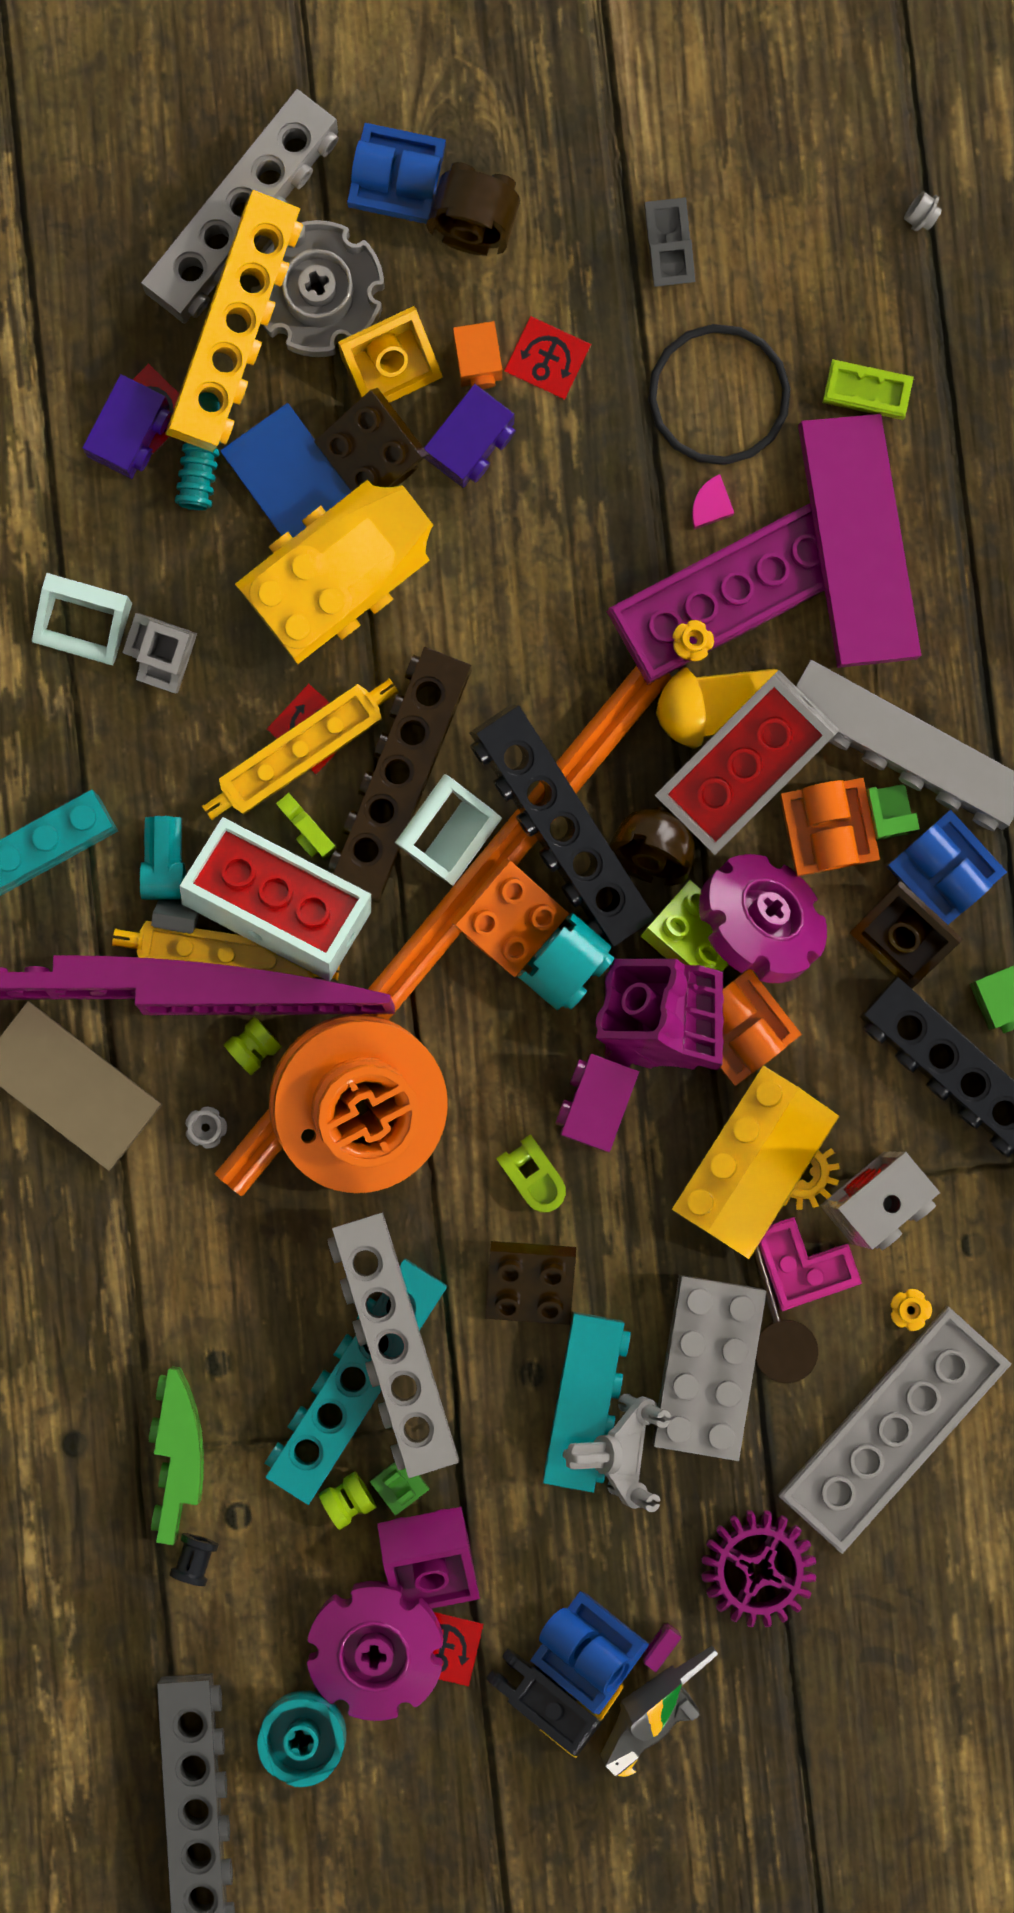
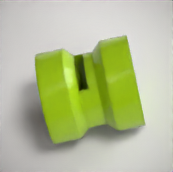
(252, 1045)
(339, 1506)

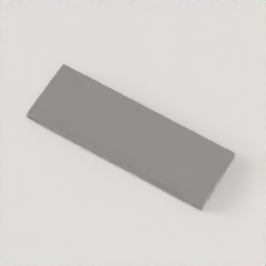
(894, 1429)

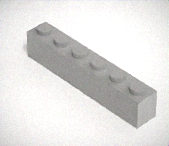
(912, 748)

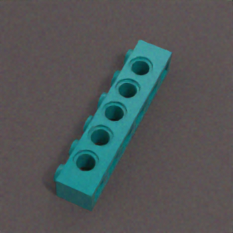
(304, 1478)

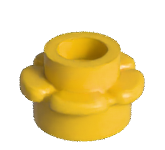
(691, 651)
(899, 1306)

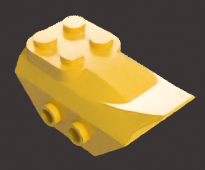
(338, 567)

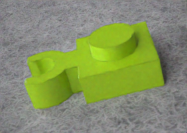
(312, 837)

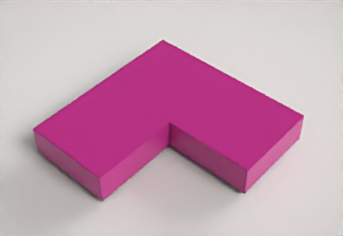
(804, 1277)

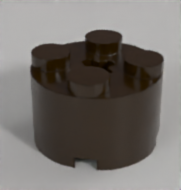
(474, 210)

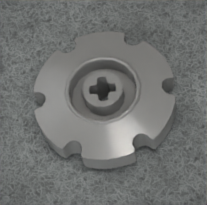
(349, 279)

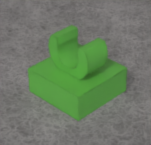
(398, 1489)

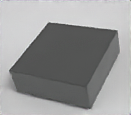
(174, 916)

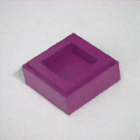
(661, 1646)

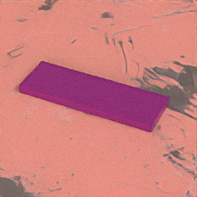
(859, 540)
(724, 591)

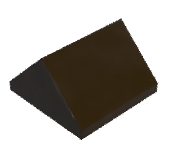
(905, 935)

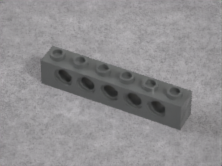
(175, 1698)

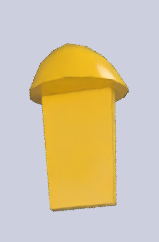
(702, 705)

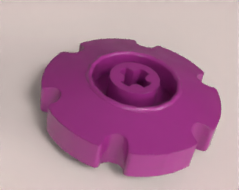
(762, 918)
(345, 1662)

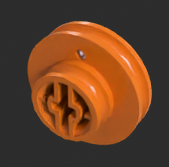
(333, 1071)

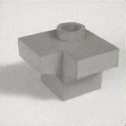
(160, 650)

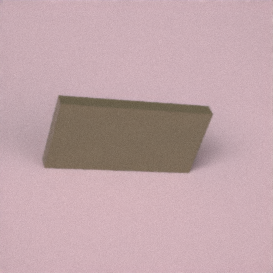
(72, 1087)

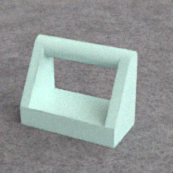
(87, 596)
(459, 837)

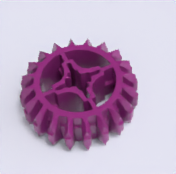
(750, 1587)

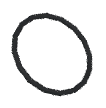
(714, 328)

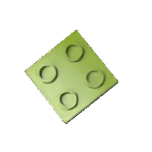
(682, 934)

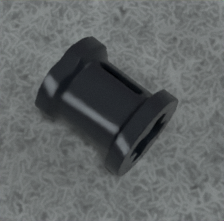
(194, 1559)

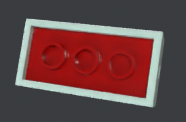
(275, 899)

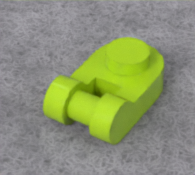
(542, 1189)

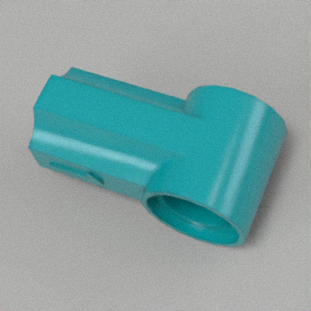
(162, 864)

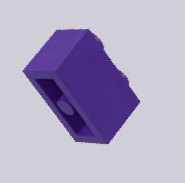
(127, 427)
(470, 437)

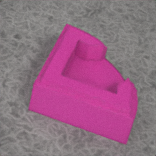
(711, 503)

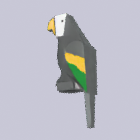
(651, 1714)

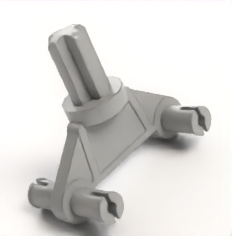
(621, 1451)

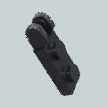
(547, 1705)

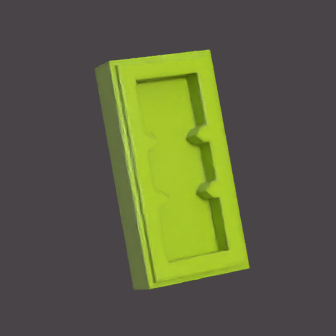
(867, 389)

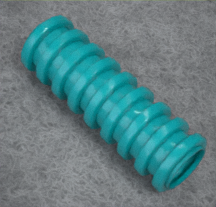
(198, 467)

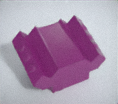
(662, 1014)

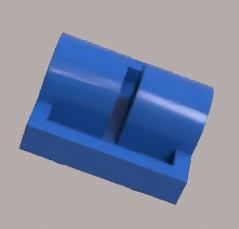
(395, 173)
(947, 868)
(588, 1651)

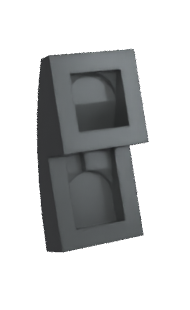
(669, 242)

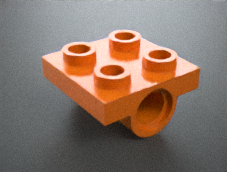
(829, 826)
(509, 917)
(752, 1027)

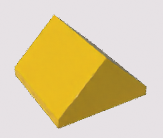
(391, 356)

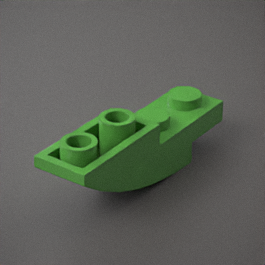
(179, 1437)

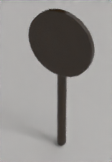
(785, 1347)

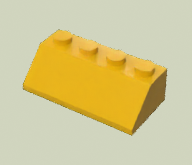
(755, 1162)

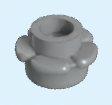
(923, 211)
(217, 1127)

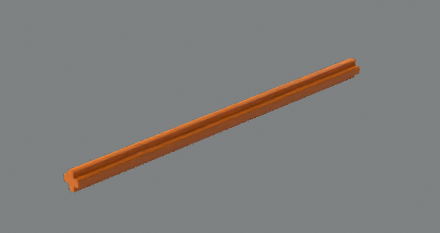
(437, 931)

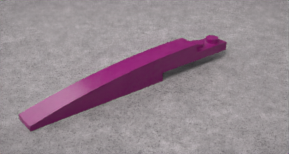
(189, 987)

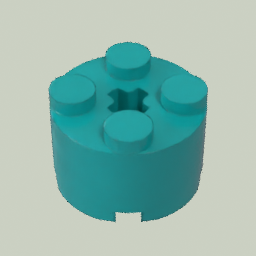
(567, 963)
(291, 1760)

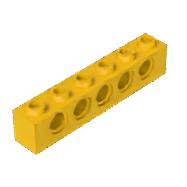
(263, 217)

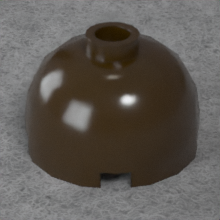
(655, 845)

